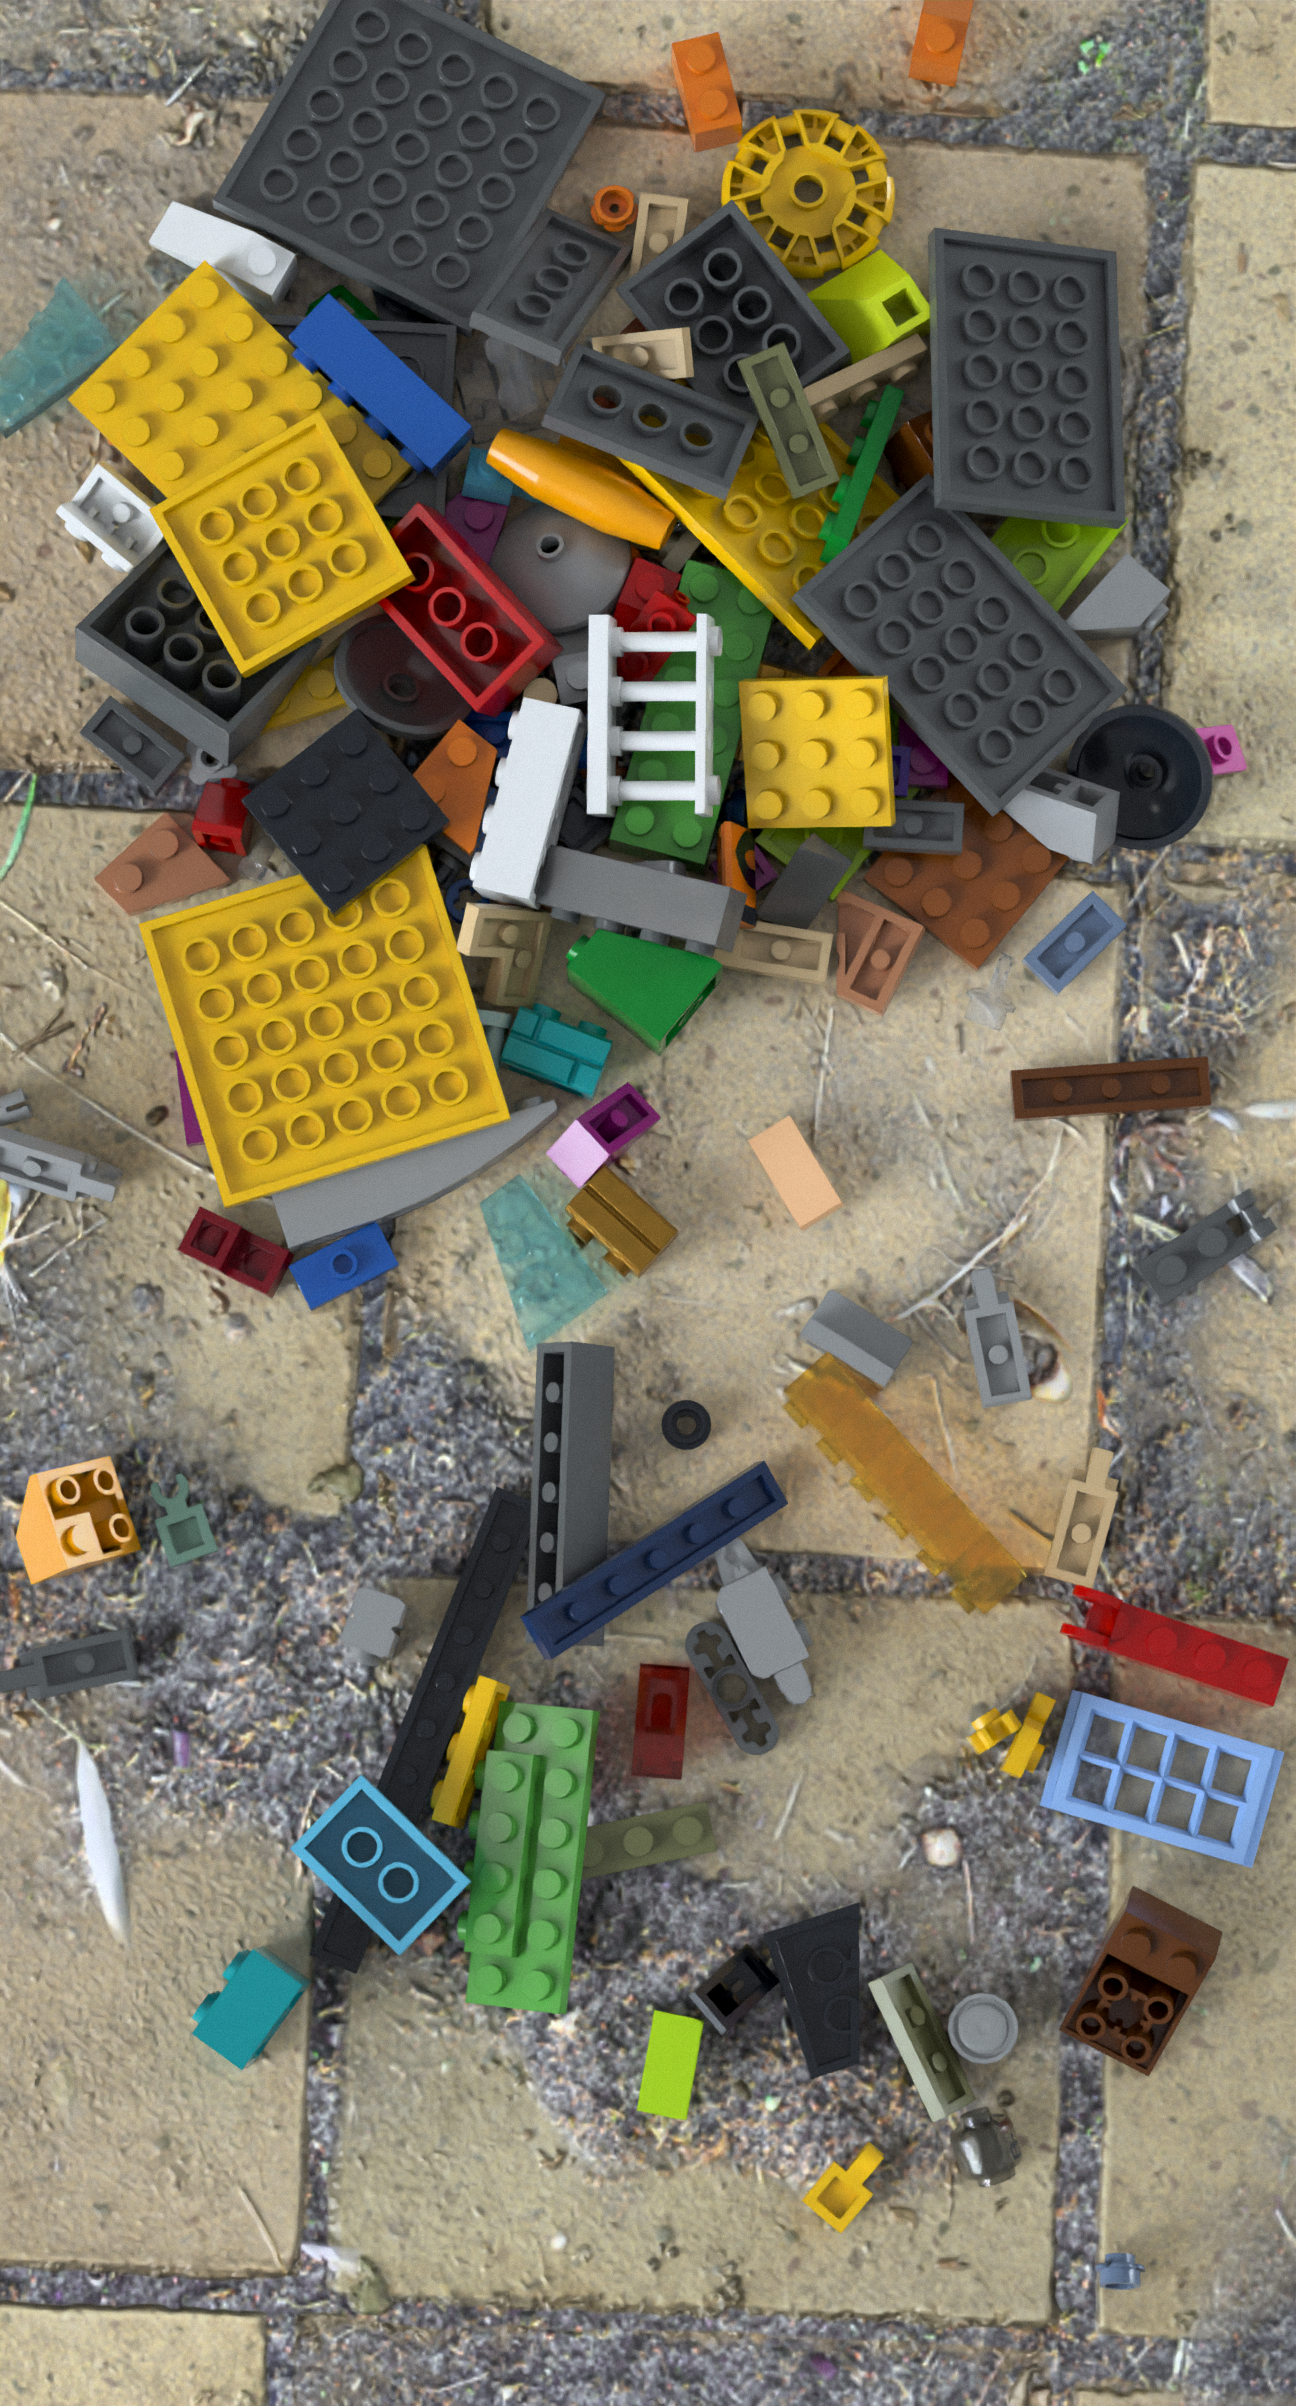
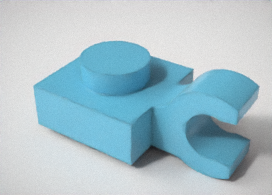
(488, 484)

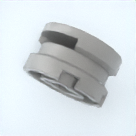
(983, 2028)

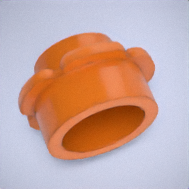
(612, 196)

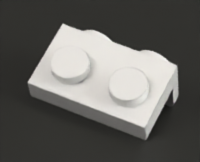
(113, 518)

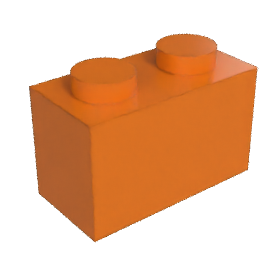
(706, 92)

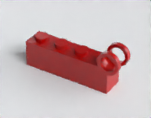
(1177, 1649)

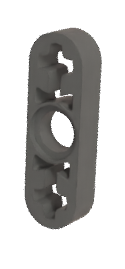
(703, 1661)

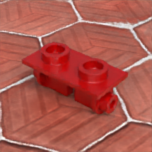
(660, 614)

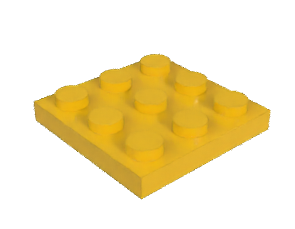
(817, 752)

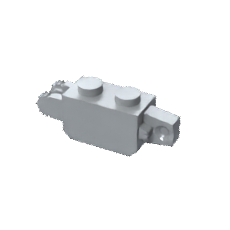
(760, 1623)

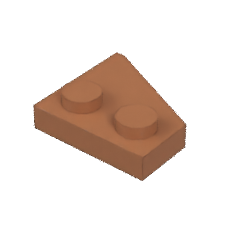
(160, 869)
(872, 951)

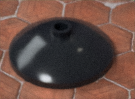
(1152, 808)

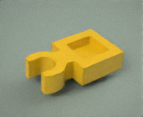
(992, 1728)
(1024, 1749)

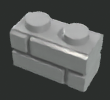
(374, 1626)

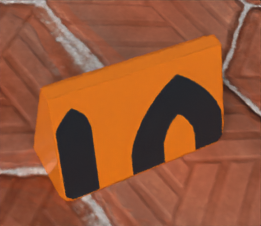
(737, 866)

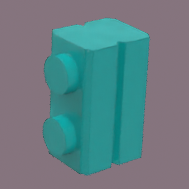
(557, 1051)

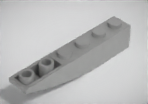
(402, 1183)

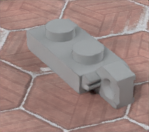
(55, 1168)
(995, 1343)

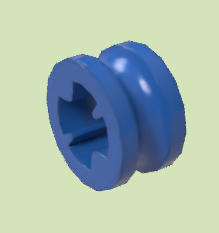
(453, 897)

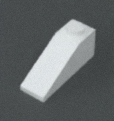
(239, 255)

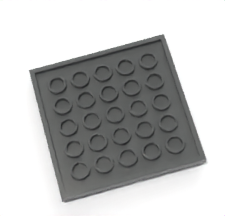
(409, 153)

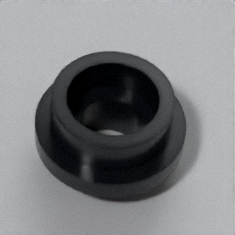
(697, 1413)

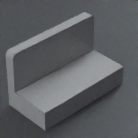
(856, 1339)

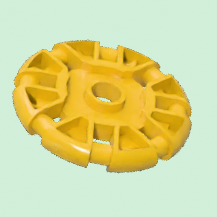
(830, 171)

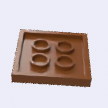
(974, 896)

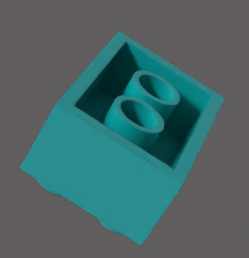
(250, 2007)

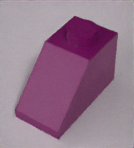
(602, 1134)

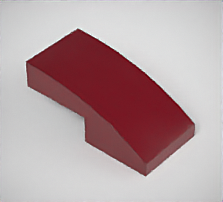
(235, 1252)

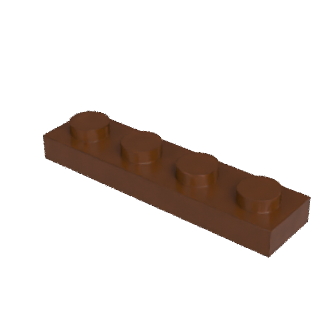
(1110, 1089)

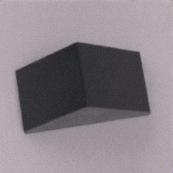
(733, 1988)

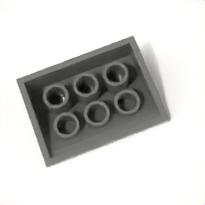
(736, 303)
(168, 658)

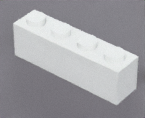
(529, 801)

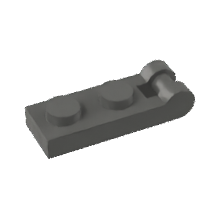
(1203, 1248)

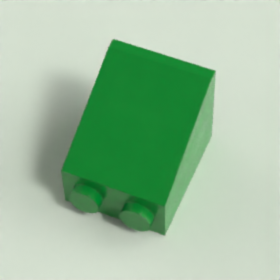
(642, 983)

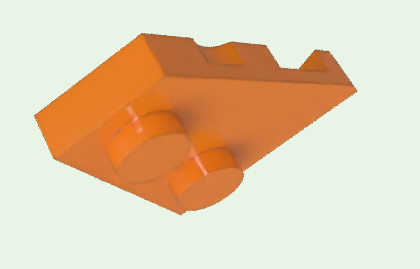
(458, 781)

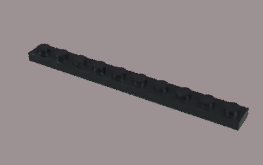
(439, 1695)

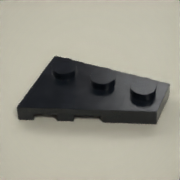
(820, 1983)

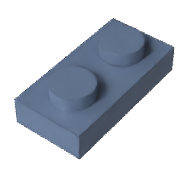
(1074, 943)

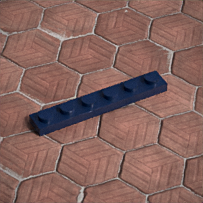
(653, 1560)

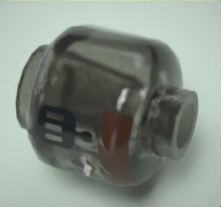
(986, 2147)

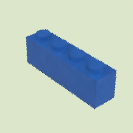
(381, 386)

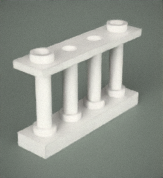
(609, 691)

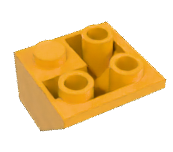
(74, 1520)

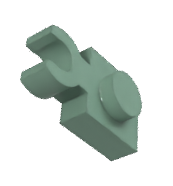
(185, 1529)

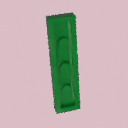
(864, 458)

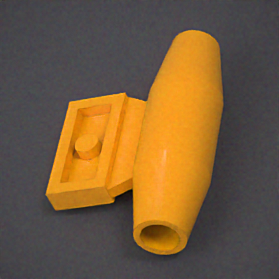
(583, 485)

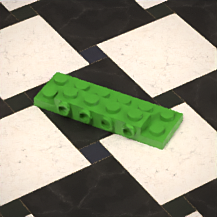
(528, 1856)

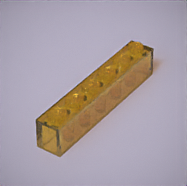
(903, 1484)

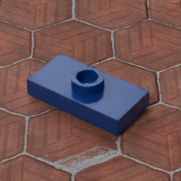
(343, 1266)

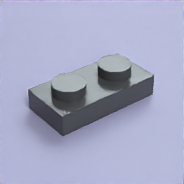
(133, 746)
(920, 828)

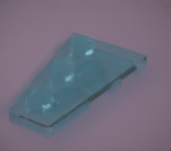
(51, 359)
(539, 1263)

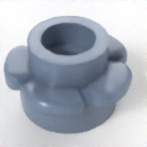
(1120, 2272)

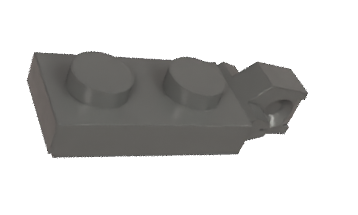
(74, 1666)

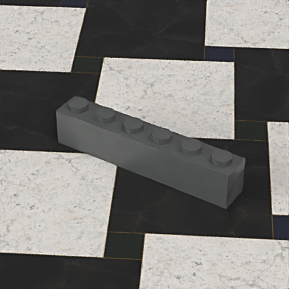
(570, 1468)

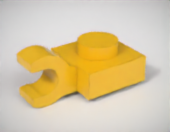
(841, 2191)

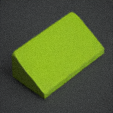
(670, 2065)

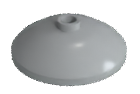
(564, 585)

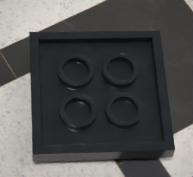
(346, 812)

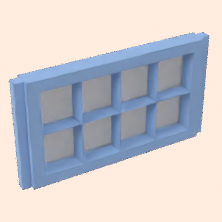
(1161, 1778)

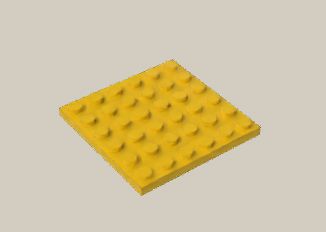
(322, 1032)

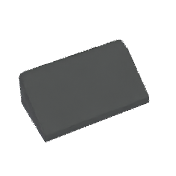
(804, 884)

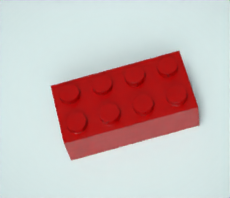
(465, 615)

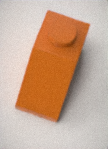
(940, 41)

